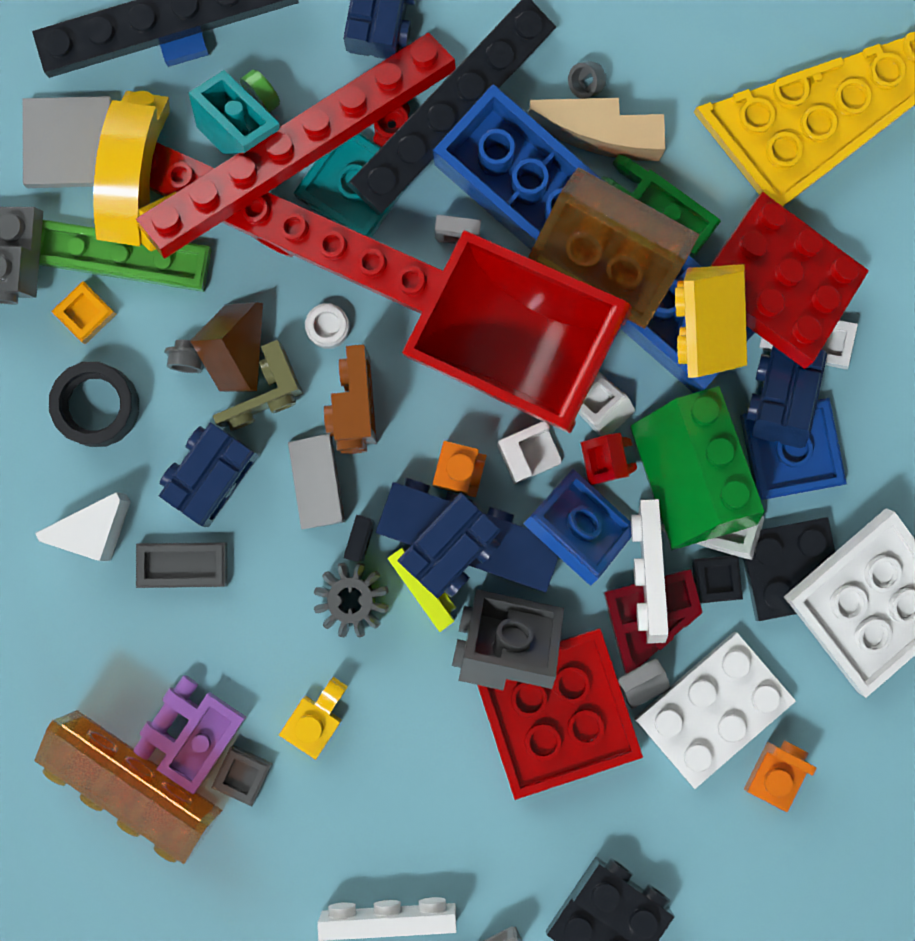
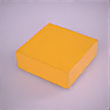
(84, 312)

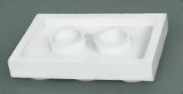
(715, 709)

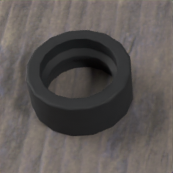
(63, 389)

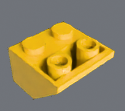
(714, 318)

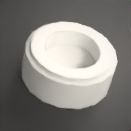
(327, 326)

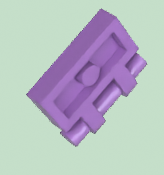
(200, 742)

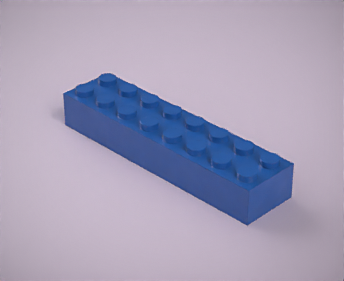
(517, 176)

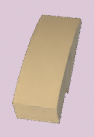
(600, 128)

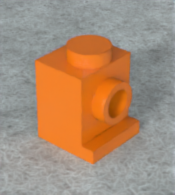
(459, 469)

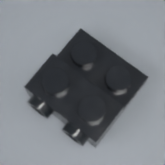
(611, 908)

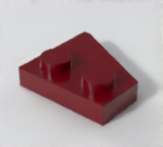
(682, 609)

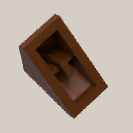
(232, 346)

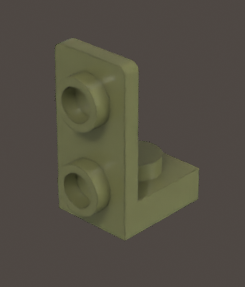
(276, 370)

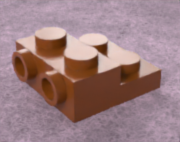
(352, 412)

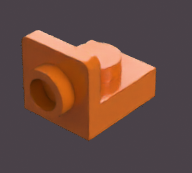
(779, 774)

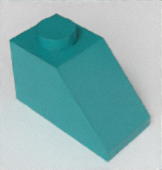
(230, 115)

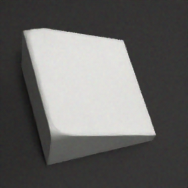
(605, 406)

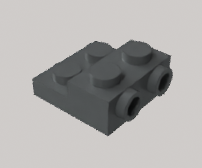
(19, 252)
(508, 641)

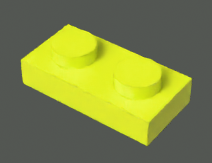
(436, 609)

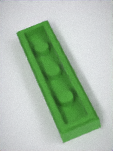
(77, 249)

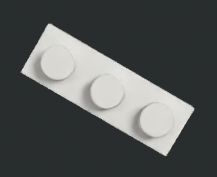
(650, 572)
(387, 920)

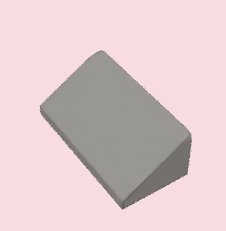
(316, 481)

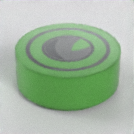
(260, 90)

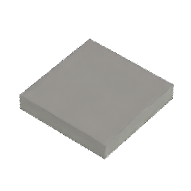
(61, 140)

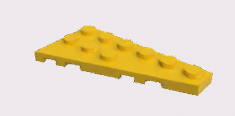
(814, 118)

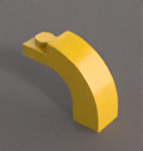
(125, 164)

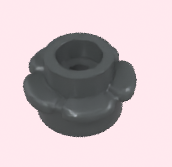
(183, 357)

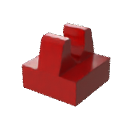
(606, 458)

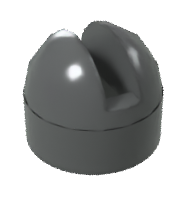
(582, 72)

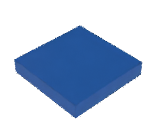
(792, 470)
(580, 527)

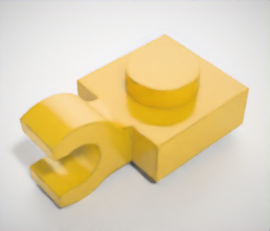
(313, 721)

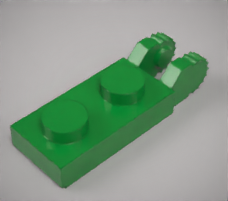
(666, 199)

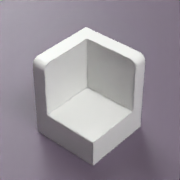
(529, 452)

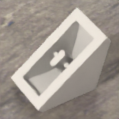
(90, 531)

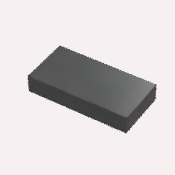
(181, 565)

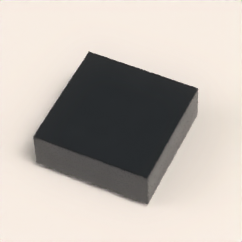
(359, 539)
(717, 578)

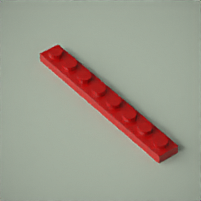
(295, 145)

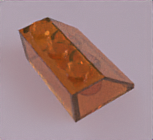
(613, 244)

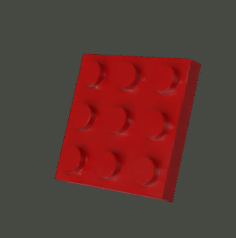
(792, 279)
(566, 730)

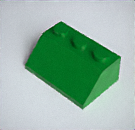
(697, 469)

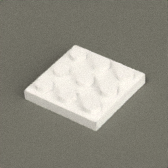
(864, 603)

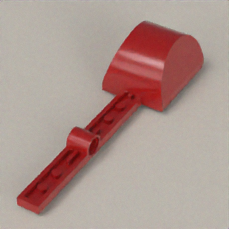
(483, 319)

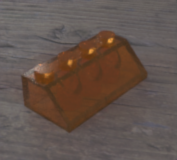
(125, 785)

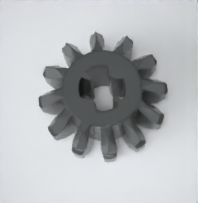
(336, 599)

